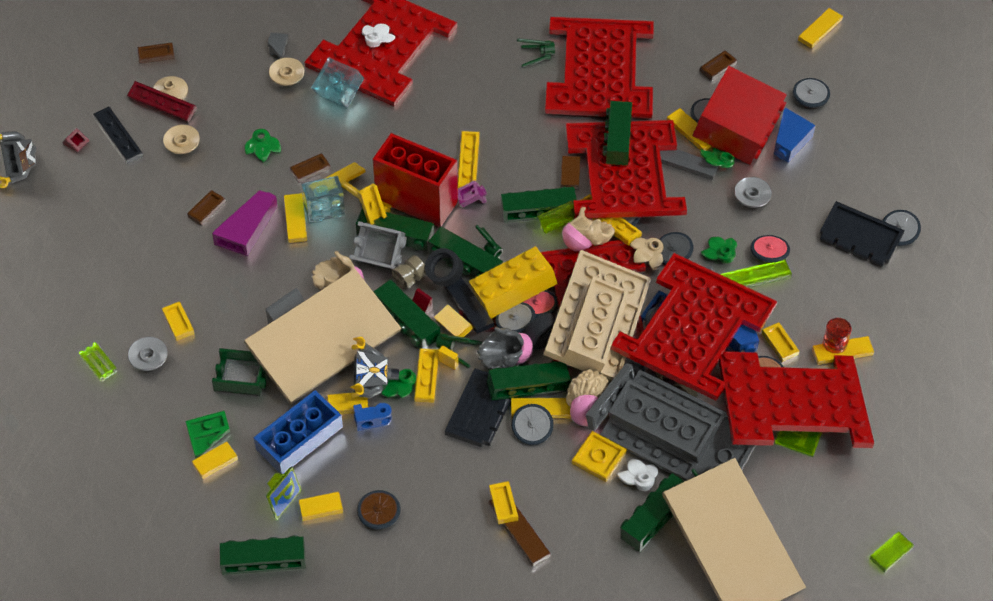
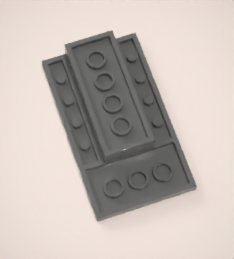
(672, 428)

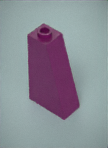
(246, 225)

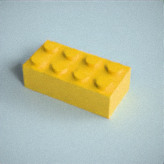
(513, 282)

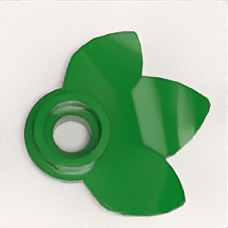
(262, 147)
(718, 158)
(720, 249)
(402, 386)

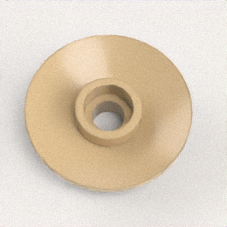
(286, 71)
(173, 86)
(181, 139)

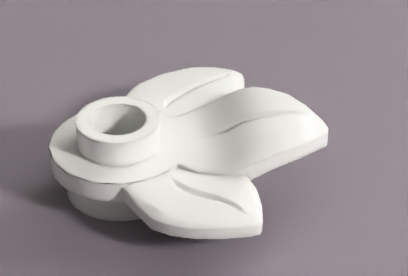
(377, 34)
(639, 475)

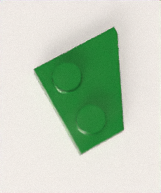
(207, 431)

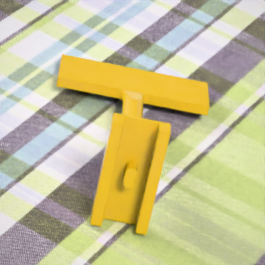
(368, 196)

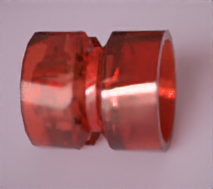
(837, 335)

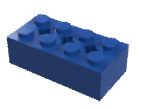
(298, 432)

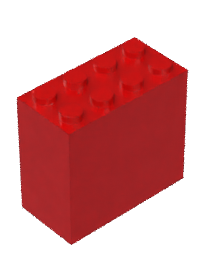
(740, 115)
(416, 179)

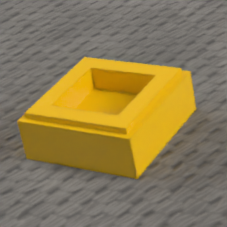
(448, 357)

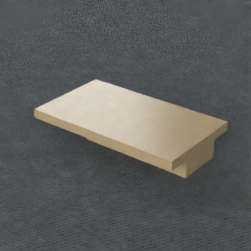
(594, 309)
(318, 334)
(733, 536)

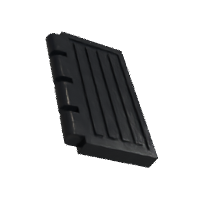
(862, 232)
(476, 414)

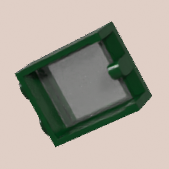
(239, 373)

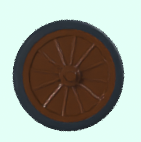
(378, 509)

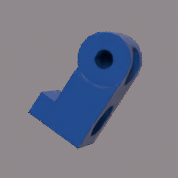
(372, 416)

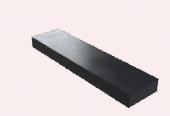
(118, 135)
(470, 306)

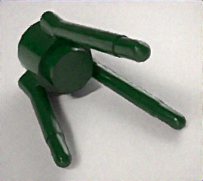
(546, 48)
(491, 246)
(449, 341)

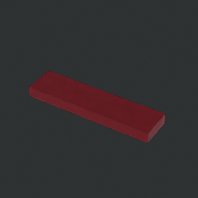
(161, 101)

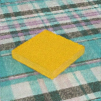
(599, 456)

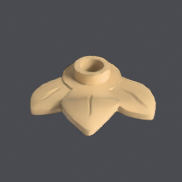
(647, 253)

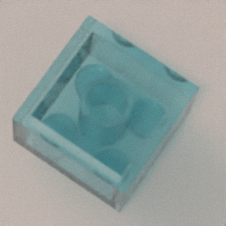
(337, 82)
(323, 199)

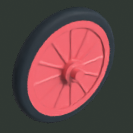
(770, 248)
(543, 303)

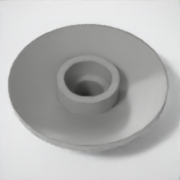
(753, 186)
(147, 347)

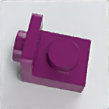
(470, 193)

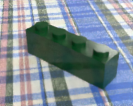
(618, 133)
(531, 204)
(415, 230)
(473, 258)
(408, 315)
(528, 380)
(650, 517)
(262, 555)

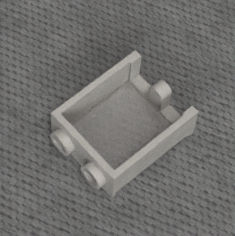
(379, 245)

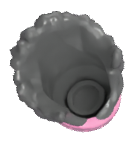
(505, 349)

